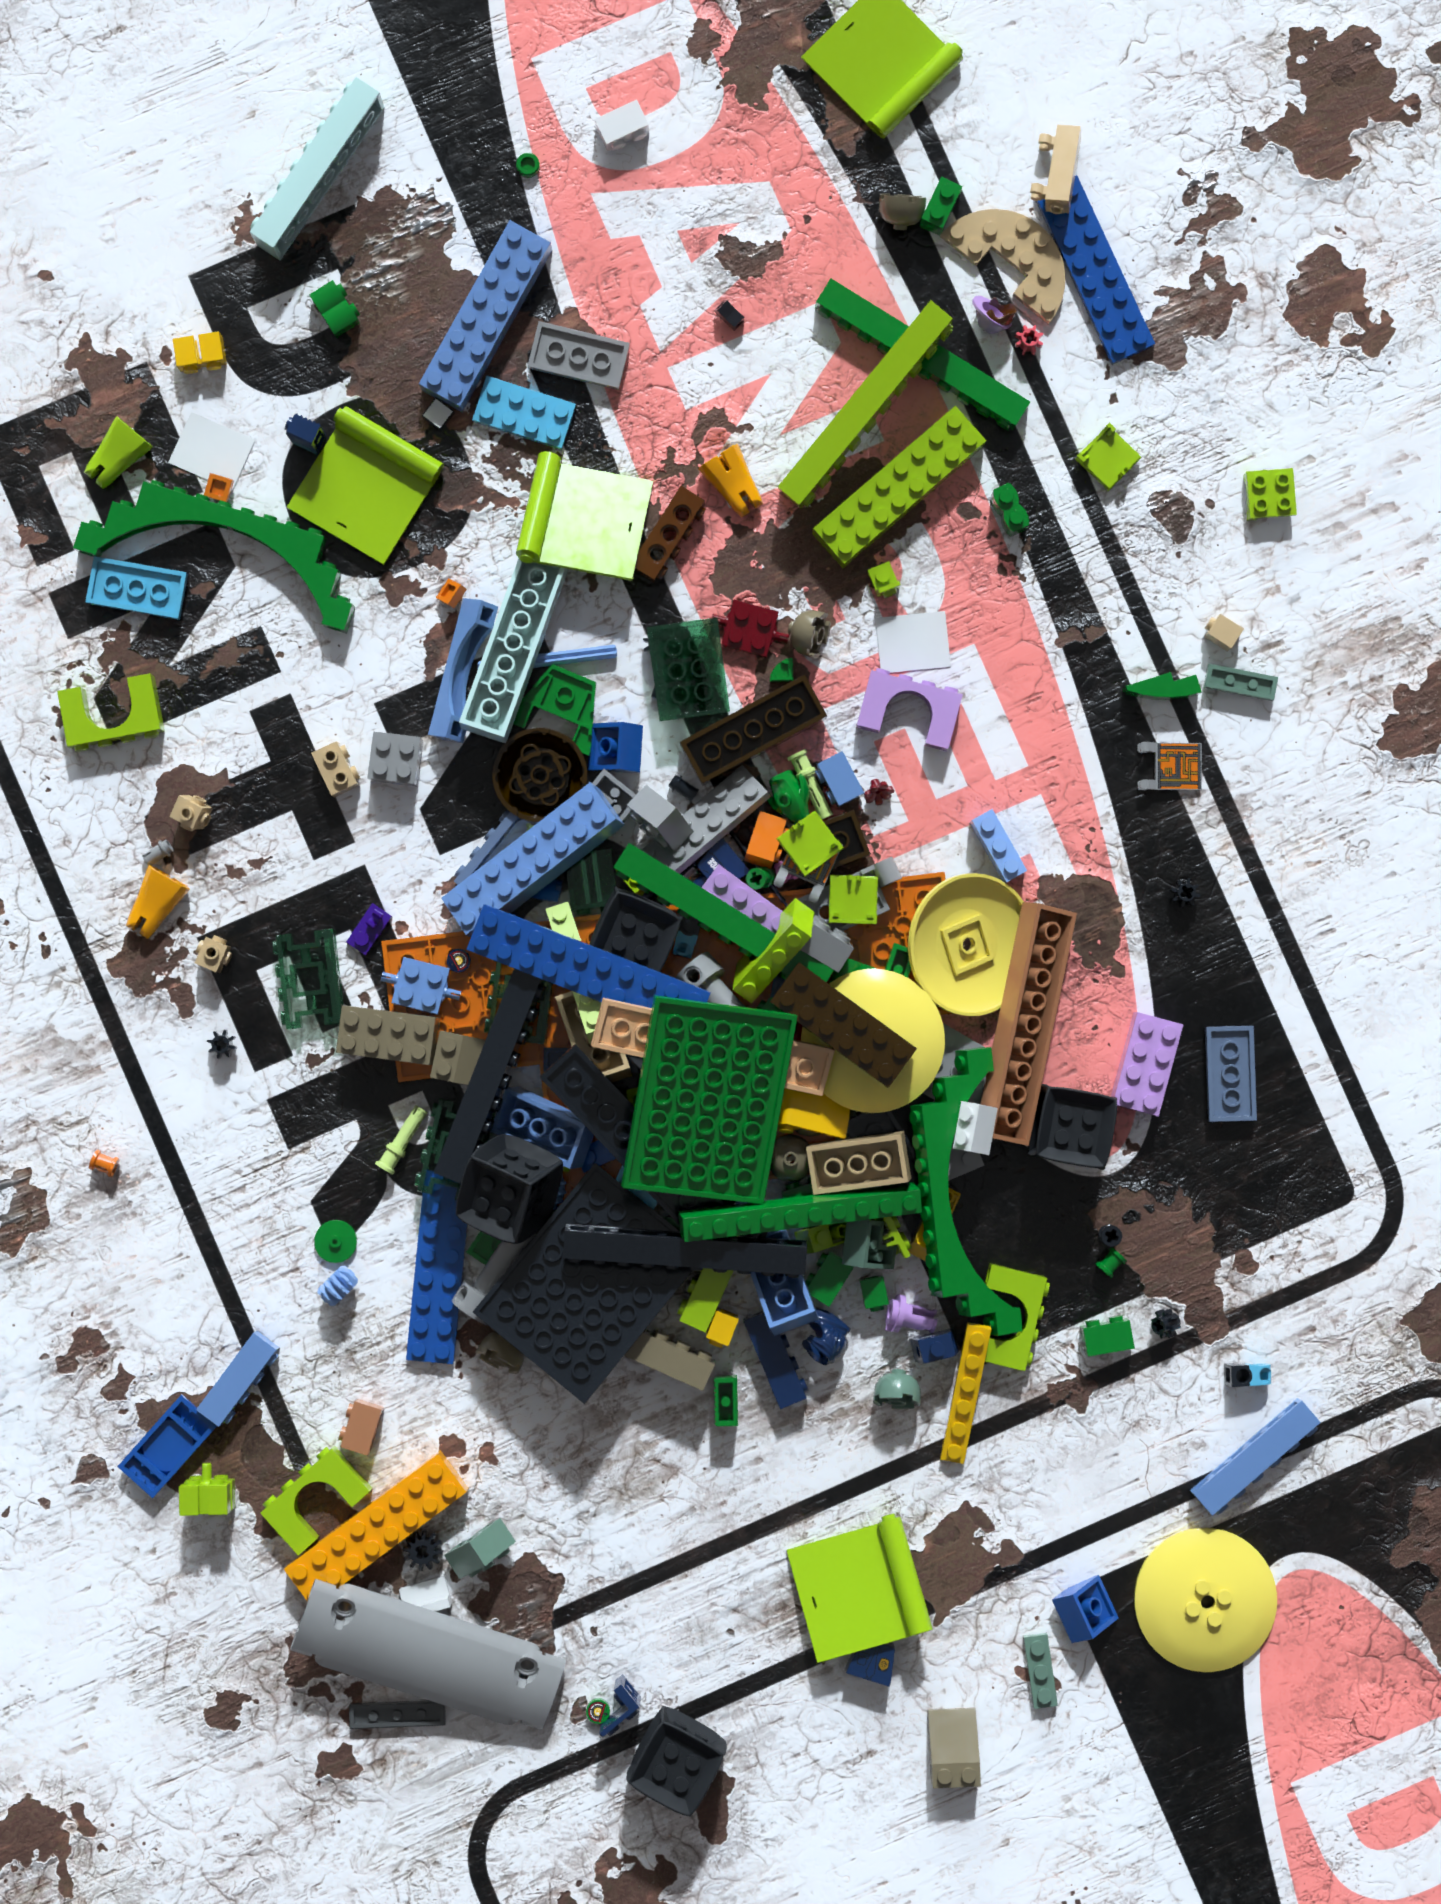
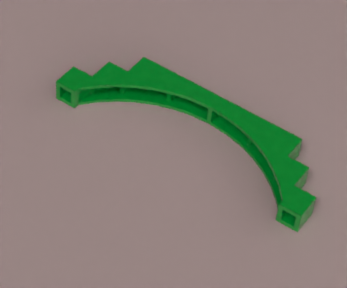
(167, 507)
(932, 1138)

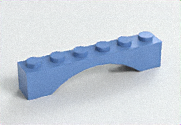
(472, 627)

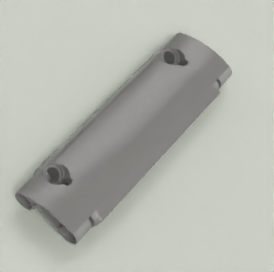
(428, 1654)

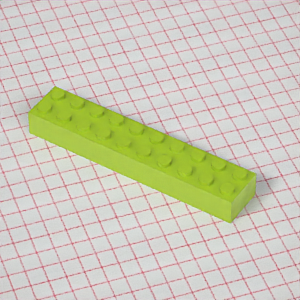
(866, 404)

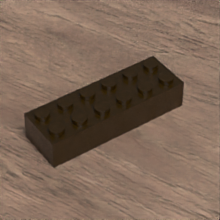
(753, 730)
(843, 1025)

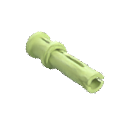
(803, 766)
(396, 1149)

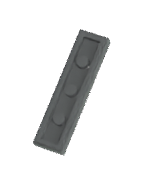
(396, 1714)

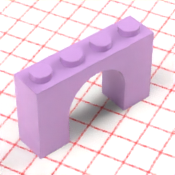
(941, 702)

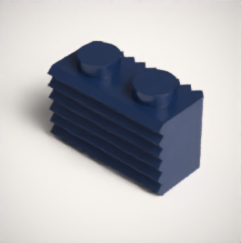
(305, 433)

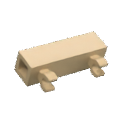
(1062, 169)

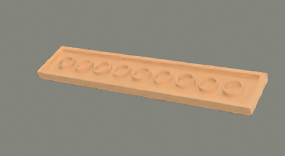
(625, 1026)

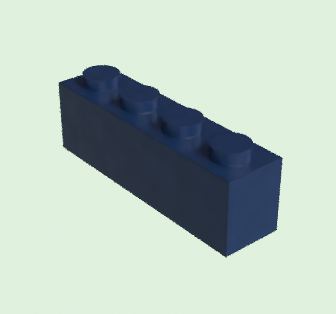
(776, 1362)

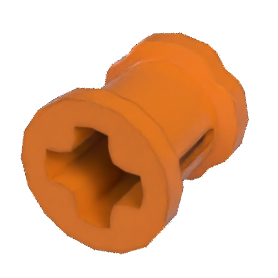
(104, 1163)

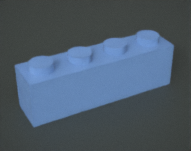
(238, 1378)

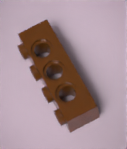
(682, 501)

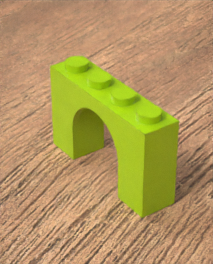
(143, 719)
(755, 972)
(1029, 1289)
(283, 1511)

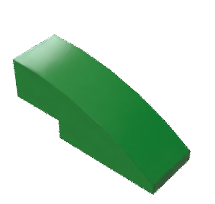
(1164, 688)

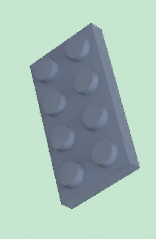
(1230, 1073)

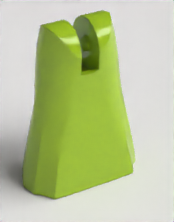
(116, 453)

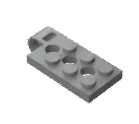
(885, 871)

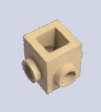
(191, 812)
(205, 951)

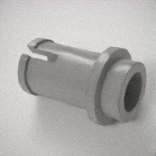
(158, 852)

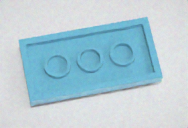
(524, 412)
(136, 588)

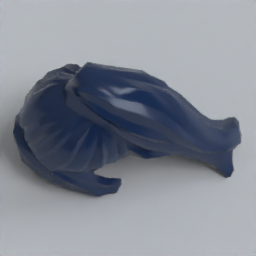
(829, 1338)

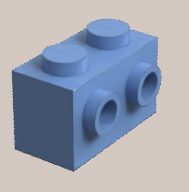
(839, 779)

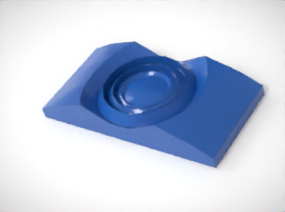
(167, 1446)

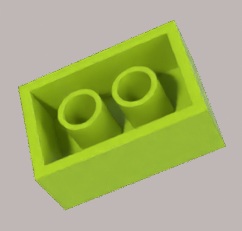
(703, 1298)

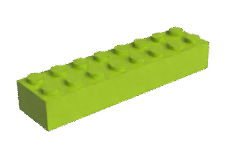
(899, 487)

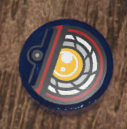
(458, 960)

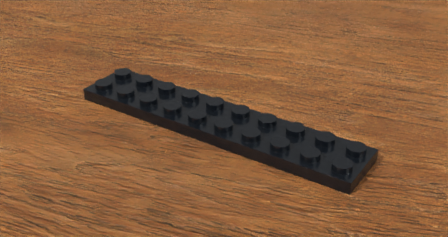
(607, 1116)

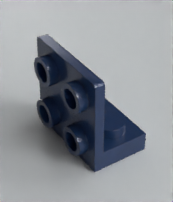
(630, 1702)

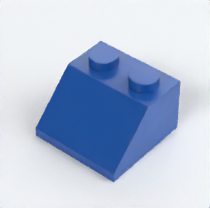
(616, 747)
(1085, 1609)

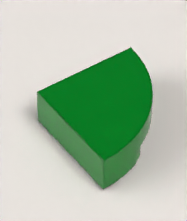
(782, 671)

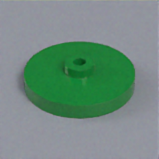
(335, 1241)

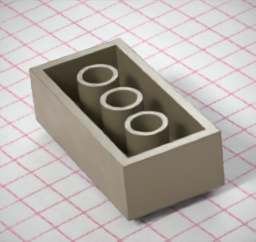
(388, 1035)
(673, 1358)

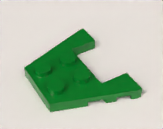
(566, 697)

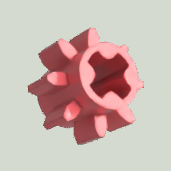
(1035, 340)

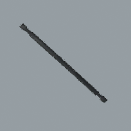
(744, 849)

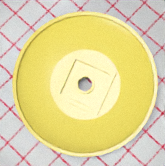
(959, 909)
(906, 1011)
(1184, 1572)

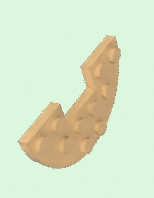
(1023, 246)

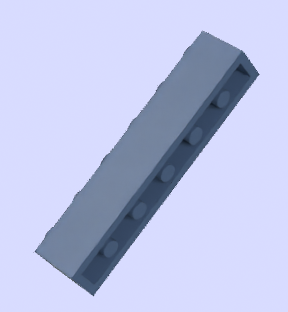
(1255, 1456)

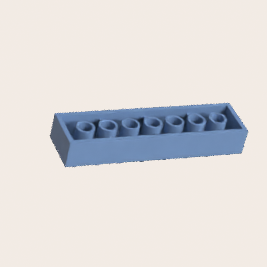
(485, 316)
(535, 857)

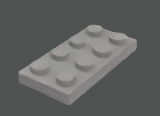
(578, 355)

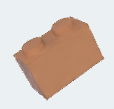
(361, 1426)

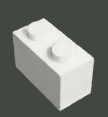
(622, 126)
(975, 1128)

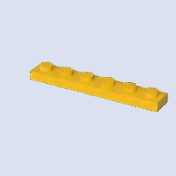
(965, 1392)

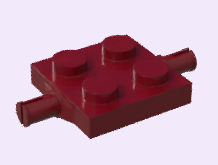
(750, 628)

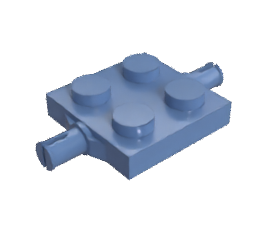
(420, 986)

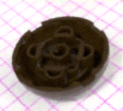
(528, 749)

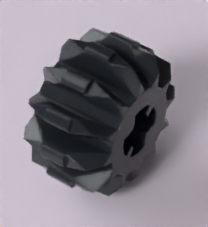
(413, 1550)

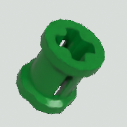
(753, 878)
(1111, 1262)

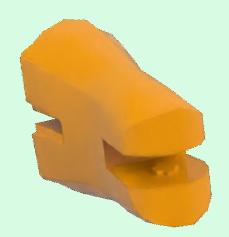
(732, 479)
(155, 900)

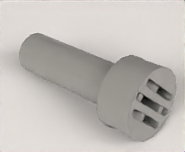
(709, 979)
(472, 1293)

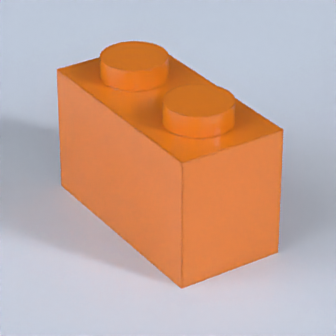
(763, 844)

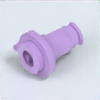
(907, 1315)

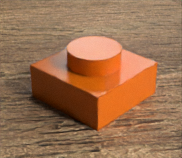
(218, 487)
(451, 593)

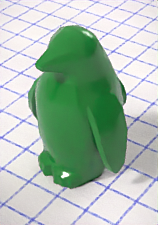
(790, 796)

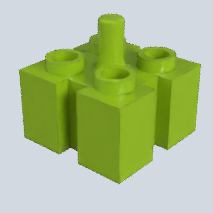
(207, 1495)

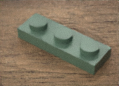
(1240, 682)
(1040, 1670)

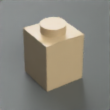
(1222, 632)

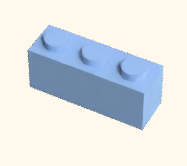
(998, 846)

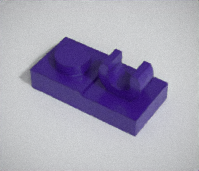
(369, 929)

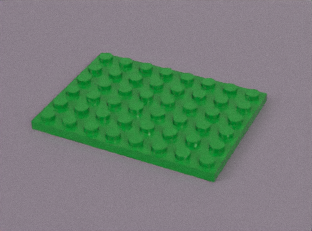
(708, 1100)

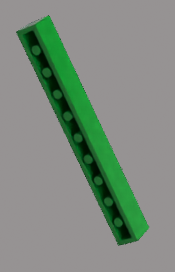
(943, 367)
(707, 908)
(799, 1212)

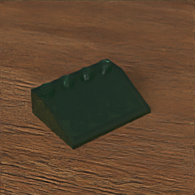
(688, 669)

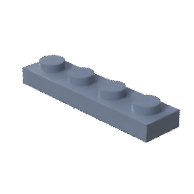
(493, 839)

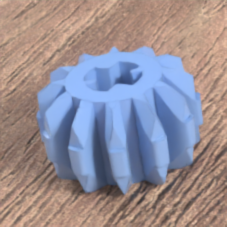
(337, 1286)

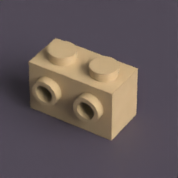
(336, 769)

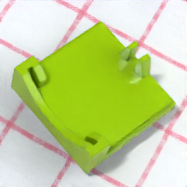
(1108, 457)
(1270, 493)
(809, 843)
(853, 899)
(897, 1238)

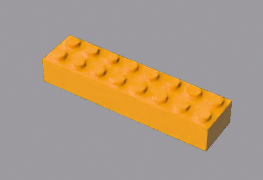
(379, 1525)

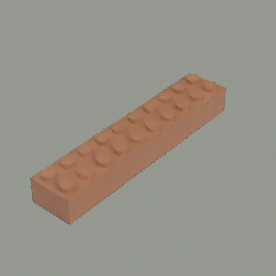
(1027, 1018)

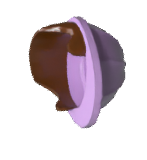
(992, 315)

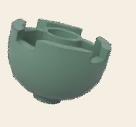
(897, 1390)

